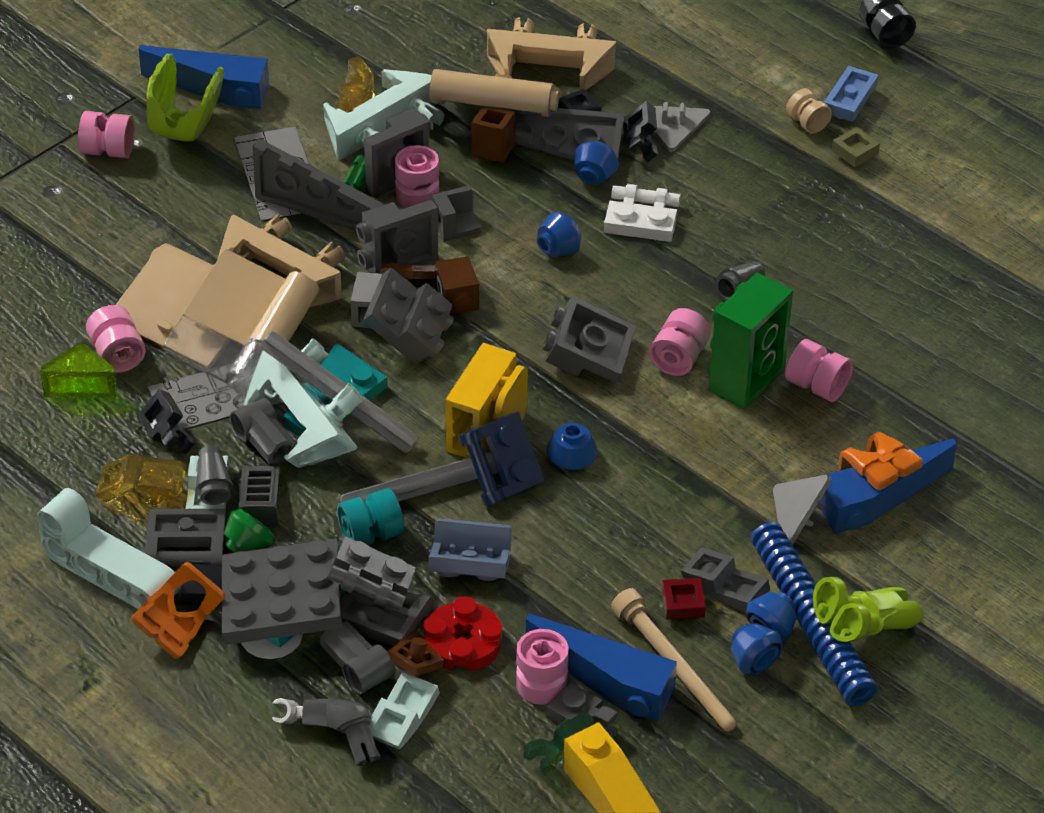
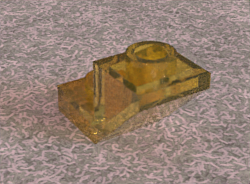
(358, 86)
(149, 477)

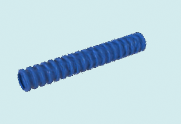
(795, 581)

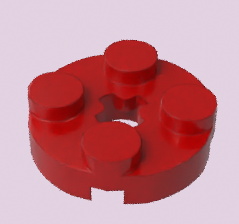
(465, 617)

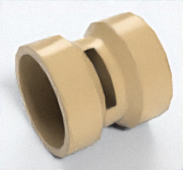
(806, 108)

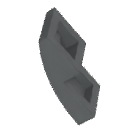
(723, 580)

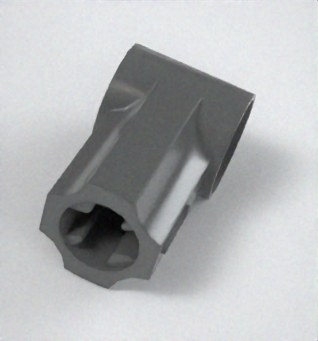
(260, 426)
(360, 662)

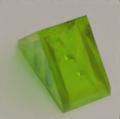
(78, 375)

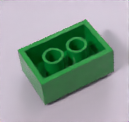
(750, 340)

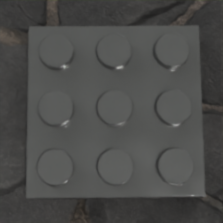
(280, 592)

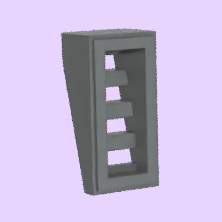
(260, 500)

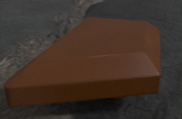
(412, 271)
(415, 656)

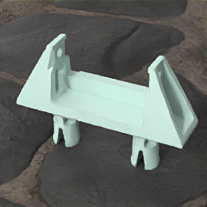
(402, 93)
(324, 424)

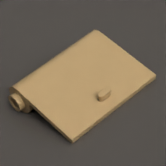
(494, 91)
(163, 291)

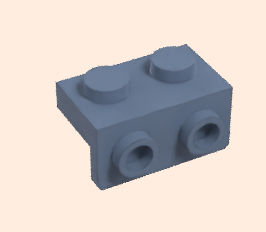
(470, 549)

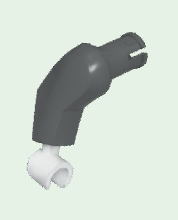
(340, 715)

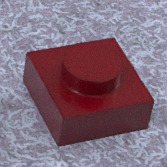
(683, 598)

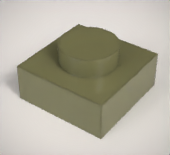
(855, 147)

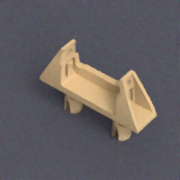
(585, 52)
(268, 248)

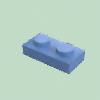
(851, 93)

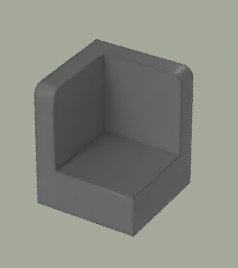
(456, 213)

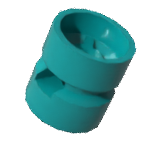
(375, 517)

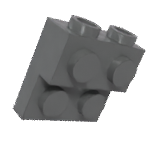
(380, 149)
(398, 236)
(409, 316)
(588, 340)

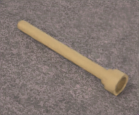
(631, 608)

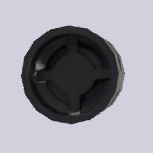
(888, 21)

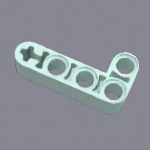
(95, 554)

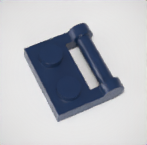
(511, 455)

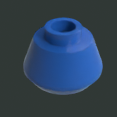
(595, 162)
(559, 235)
(572, 447)
(773, 612)
(755, 648)

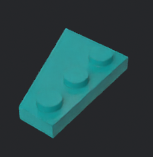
(350, 370)

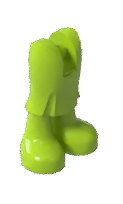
(863, 611)

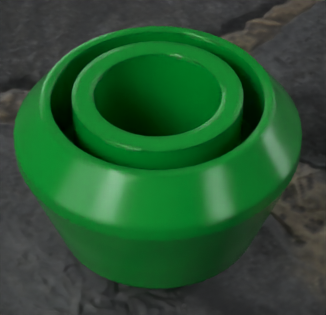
(246, 532)

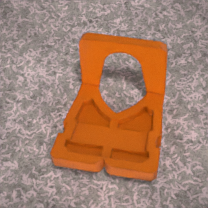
(881, 461)
(173, 628)

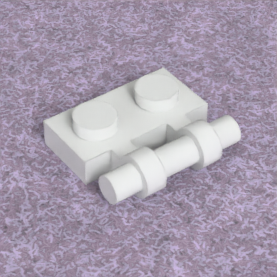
(642, 220)

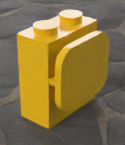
(483, 393)

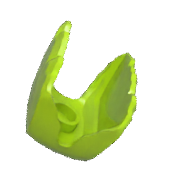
(162, 114)

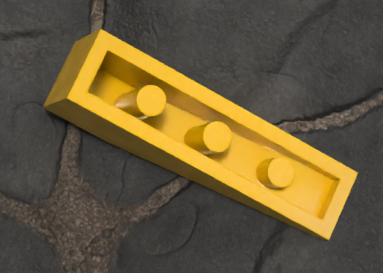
(605, 773)

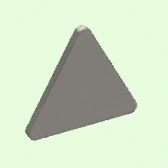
(678, 123)
(797, 501)

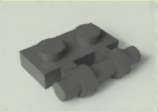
(371, 573)

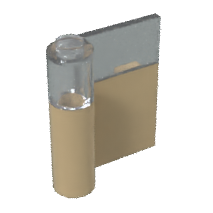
(234, 315)

